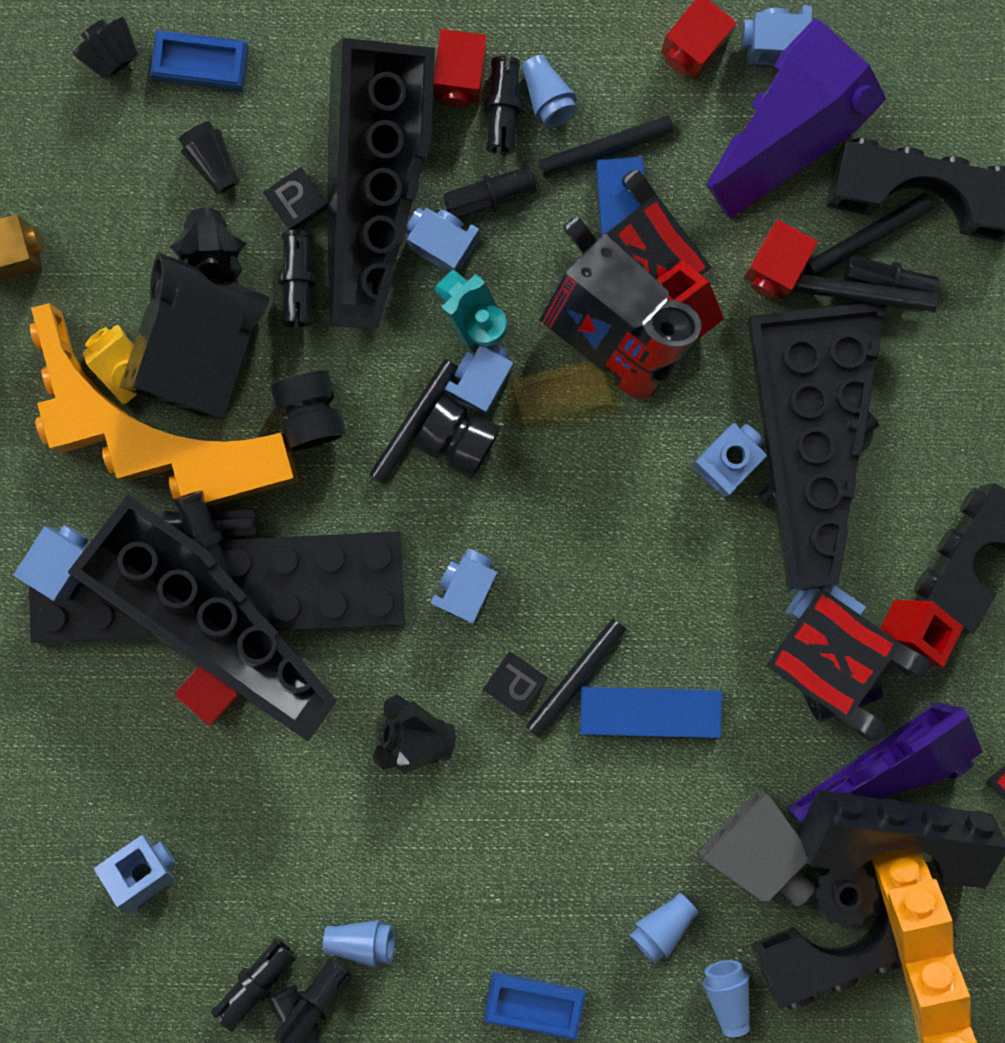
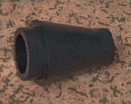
(209, 156)

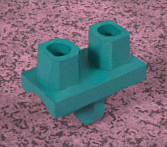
(472, 310)

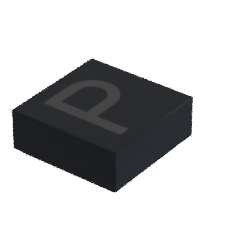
(295, 199)
(515, 683)

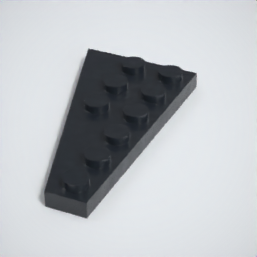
(814, 411)

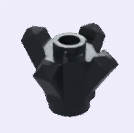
(209, 245)
(412, 737)

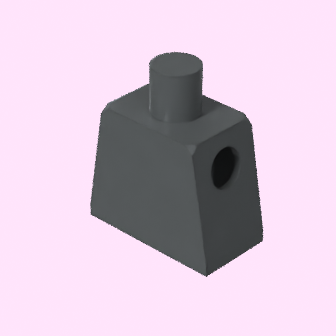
(760, 851)

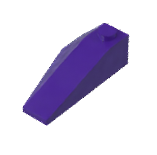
(808, 109)
(920, 752)

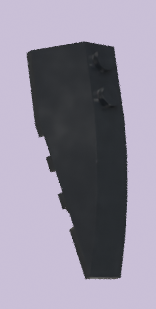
(374, 165)
(200, 613)

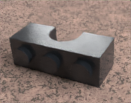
(952, 579)

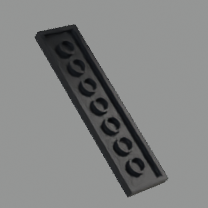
(288, 580)

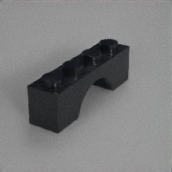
(868, 174)
(851, 829)
(801, 969)

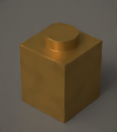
(19, 247)

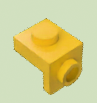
(108, 357)

